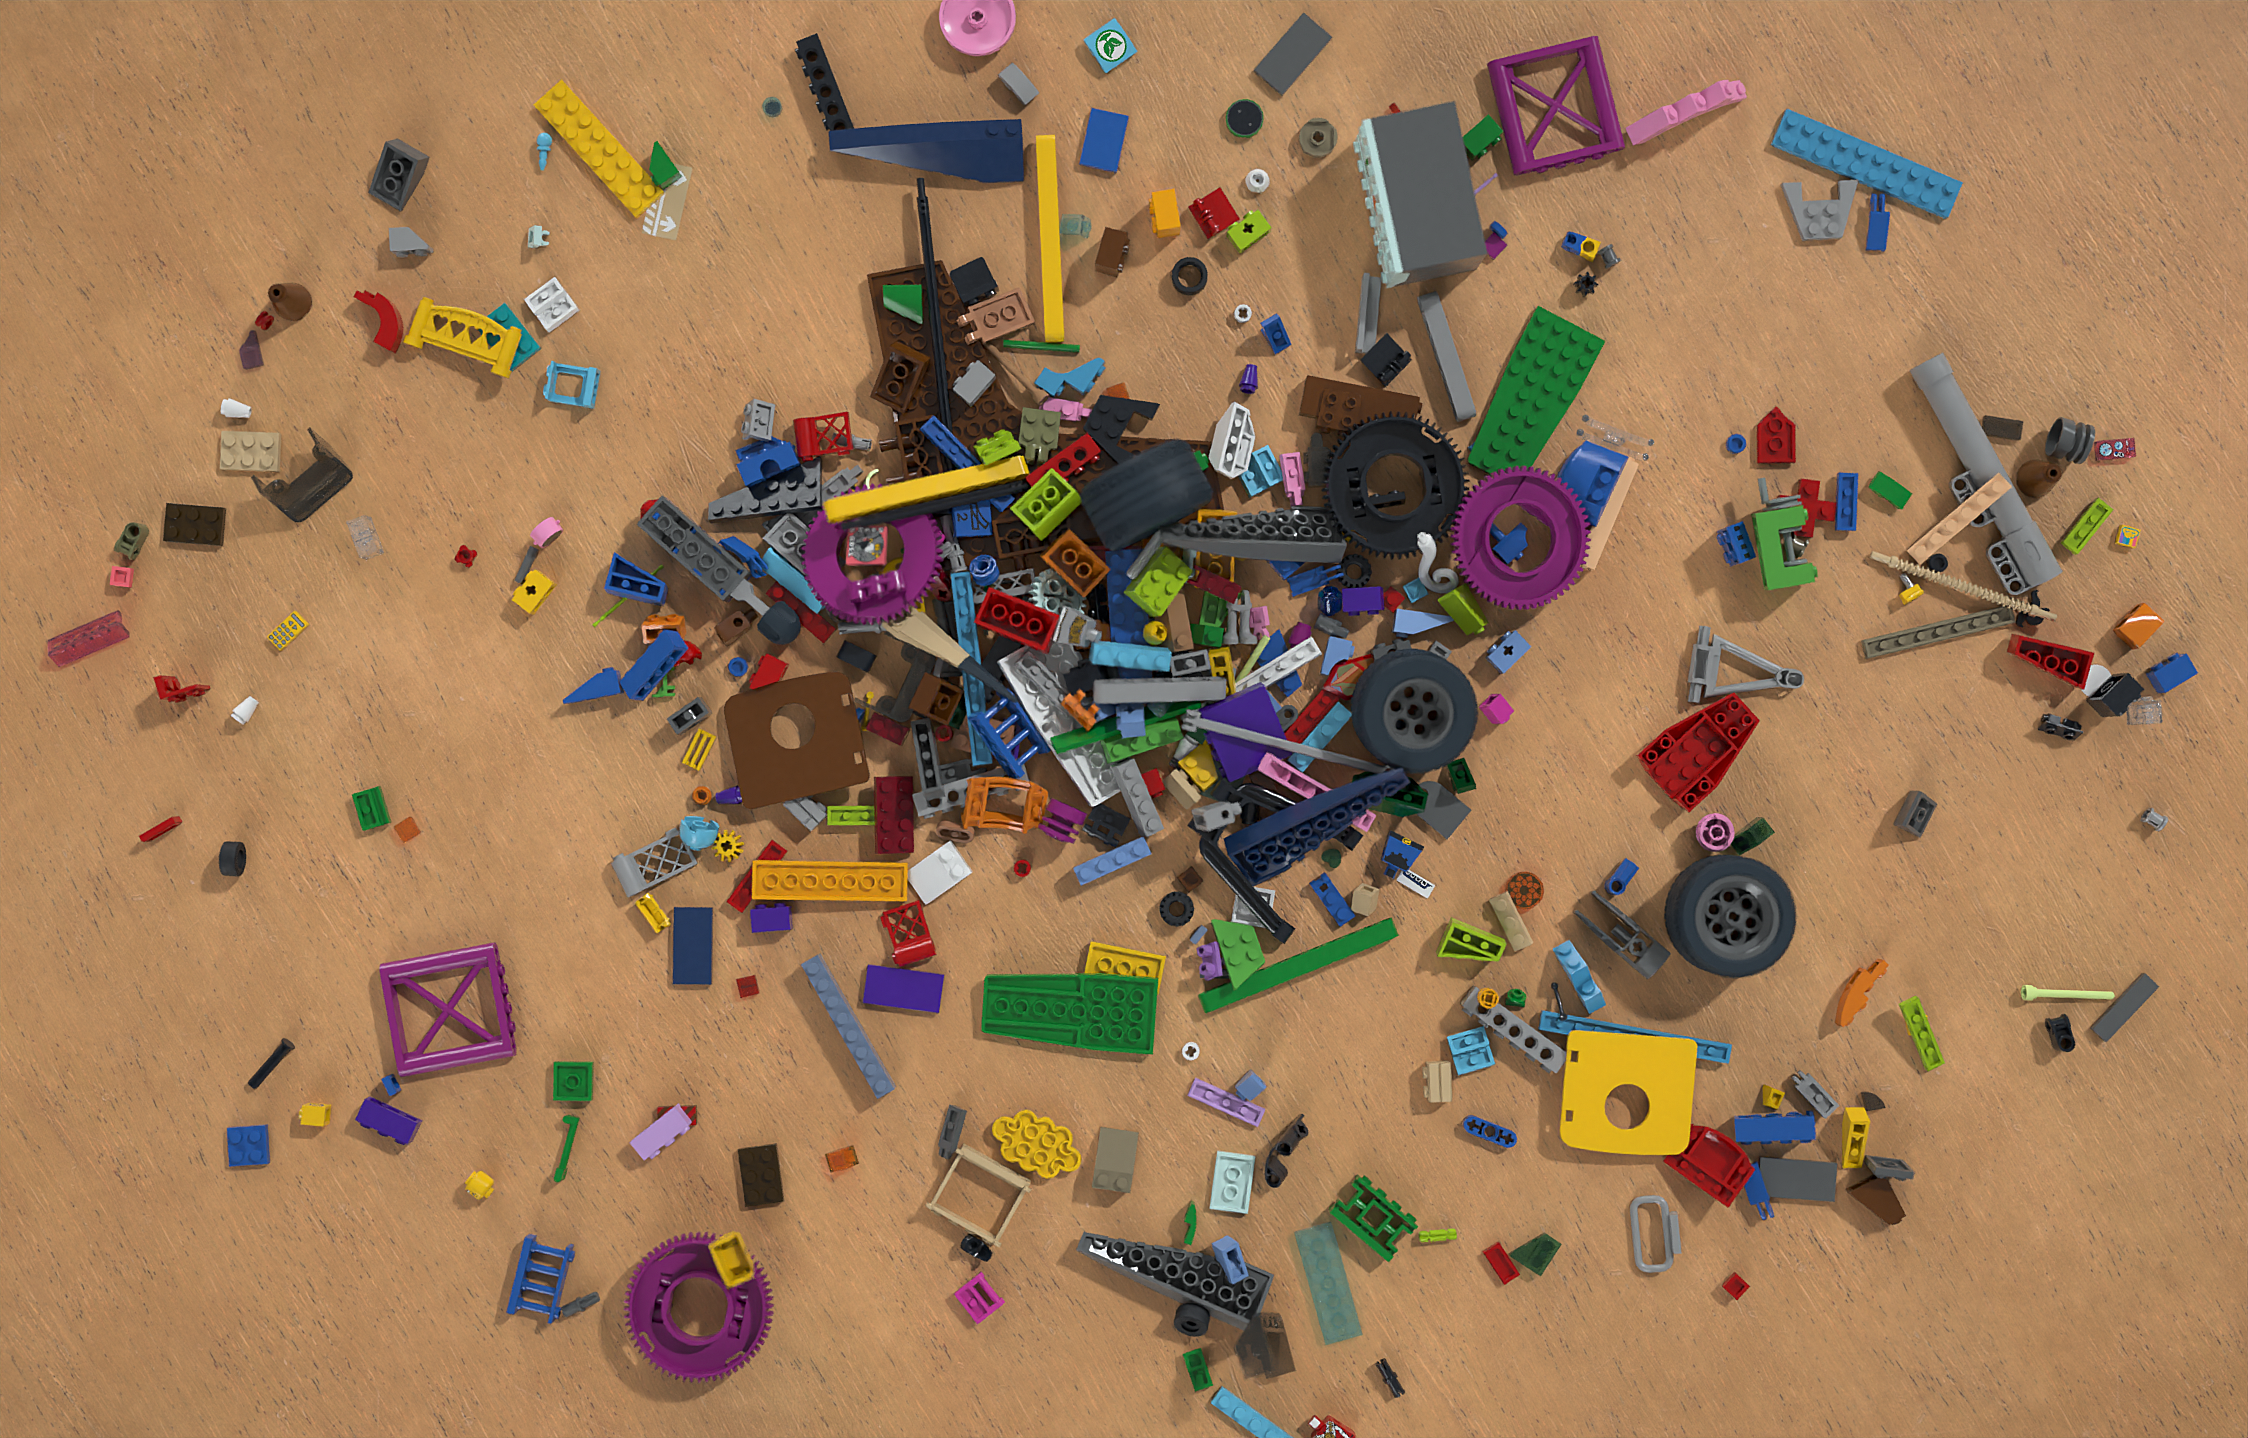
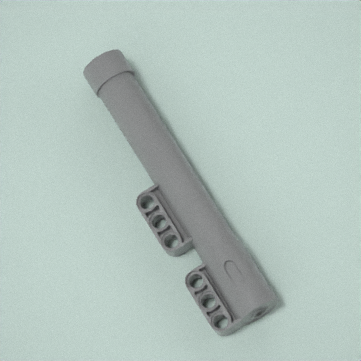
(2021, 540)

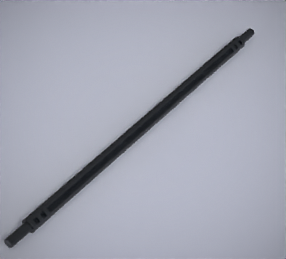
(934, 311)

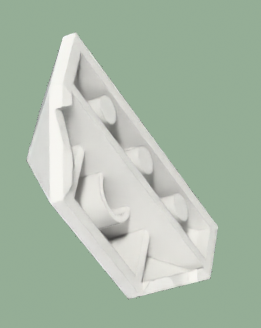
(1232, 442)

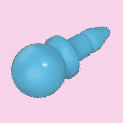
(544, 141)

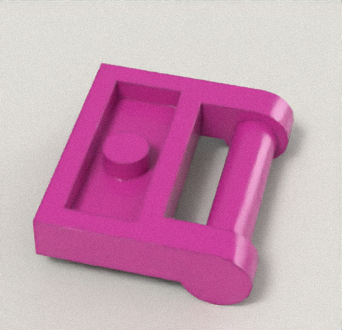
(974, 1302)

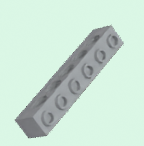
(925, 809)
(1556, 1055)

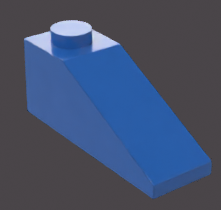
(598, 686)

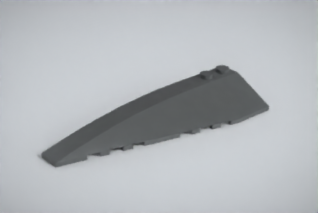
(1281, 535)
(1183, 1276)

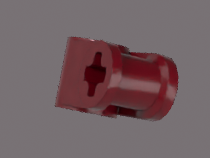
(943, 587)

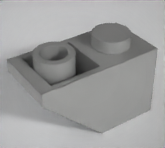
(406, 241)

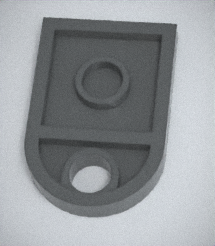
(1443, 809)

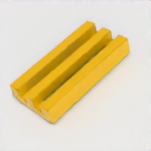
(686, 759)

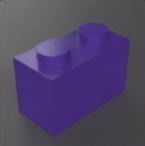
(1363, 600)
(771, 918)

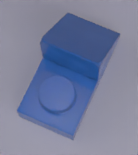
(1275, 333)

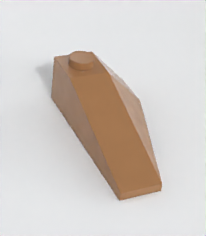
(1177, 624)

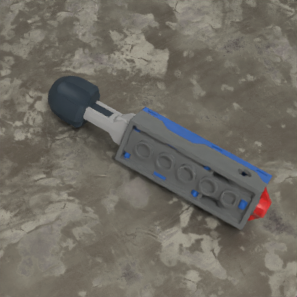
(714, 566)

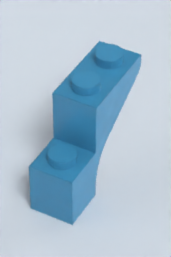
(1079, 379)
(1580, 976)

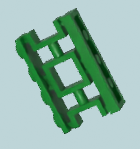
(1363, 1229)

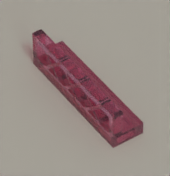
(87, 641)

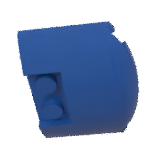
(1593, 476)

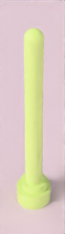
(2029, 992)

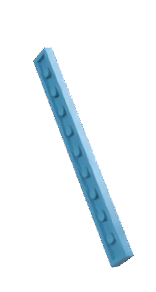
(969, 642)
(1706, 1049)

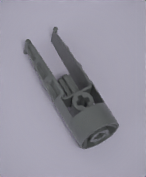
(1649, 957)

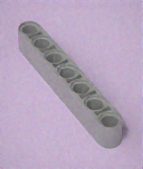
(1446, 356)
(1159, 689)

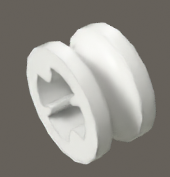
(1248, 314)
(1196, 1053)

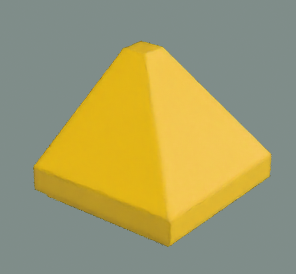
(1772, 1097)

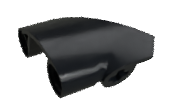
(1274, 1170)

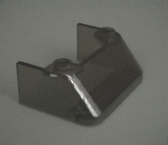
(312, 487)
(898, 707)
(1265, 1347)

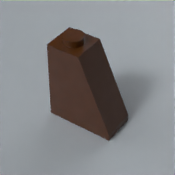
(1879, 1198)

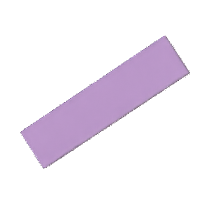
(1226, 1102)

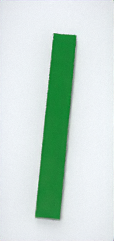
(1108, 727)

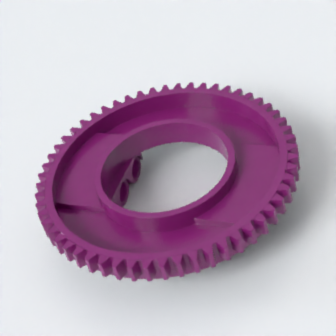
(1547, 502)
(878, 595)

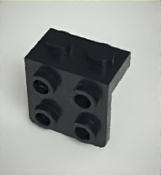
(974, 282)

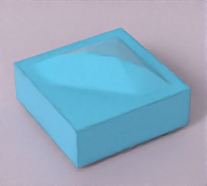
(1415, 590)

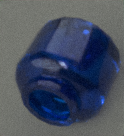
(1329, 600)

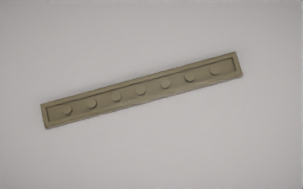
(1937, 631)

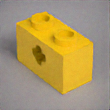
(543, 588)

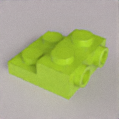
(996, 447)

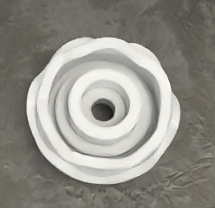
(1254, 186)

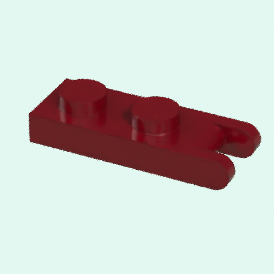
(1215, 584)

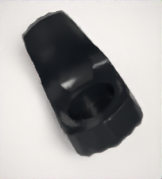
(976, 1248)

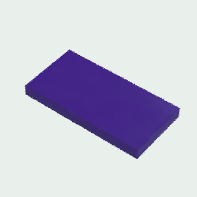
(903, 988)

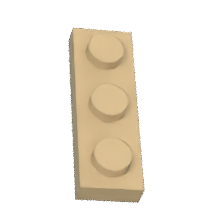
(1511, 921)

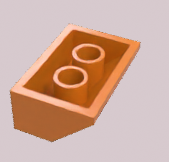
(1075, 563)

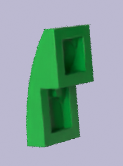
(1890, 490)
(1190, 1217)
(1197, 1369)

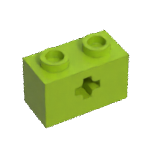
(1242, 240)

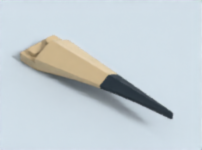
(923, 633)

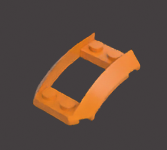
(976, 799)

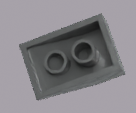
(398, 173)

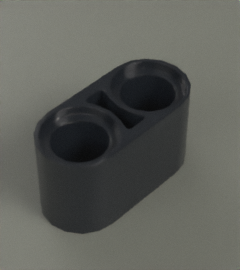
(856, 656)

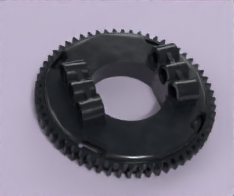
(1348, 491)

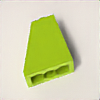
(1464, 610)

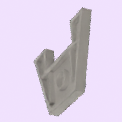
(1822, 217)

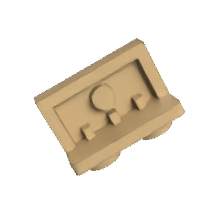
(1181, 789)

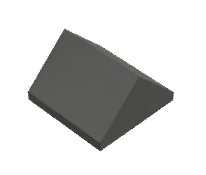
(1915, 813)

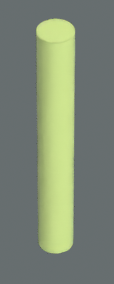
(1253, 658)

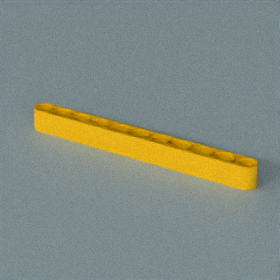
(1050, 238)
(925, 489)

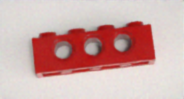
(1084, 444)

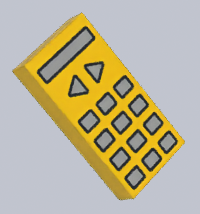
(288, 630)

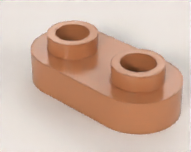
(954, 832)

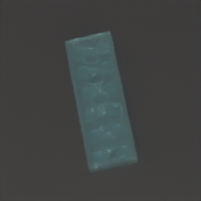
(1328, 1283)

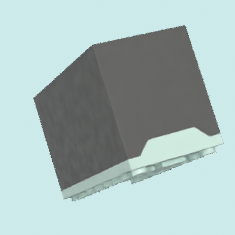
(1419, 194)

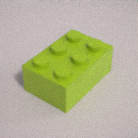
(1158, 582)

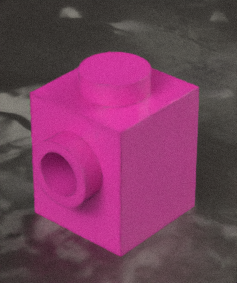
(1496, 709)

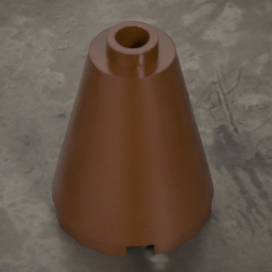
(290, 300)
(2037, 477)

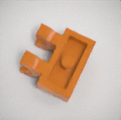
(1074, 707)

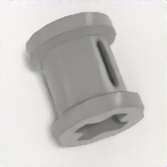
(2154, 819)

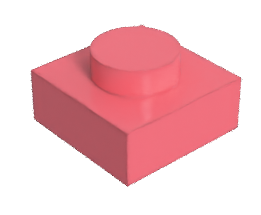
(121, 576)

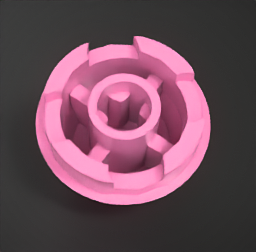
(1715, 832)

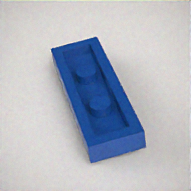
(1846, 501)

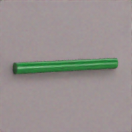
(1041, 346)

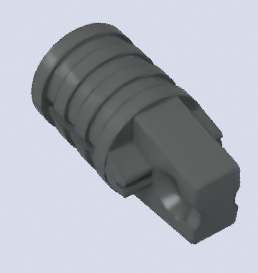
(1330, 626)

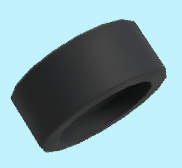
(1189, 290)

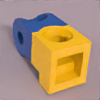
(1581, 245)

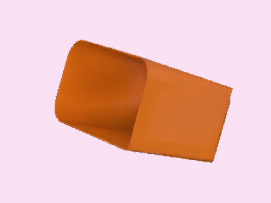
(2138, 625)

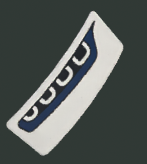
(1416, 883)

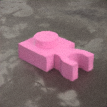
(1259, 620)

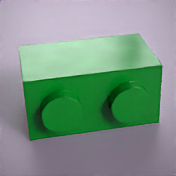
(1481, 137)

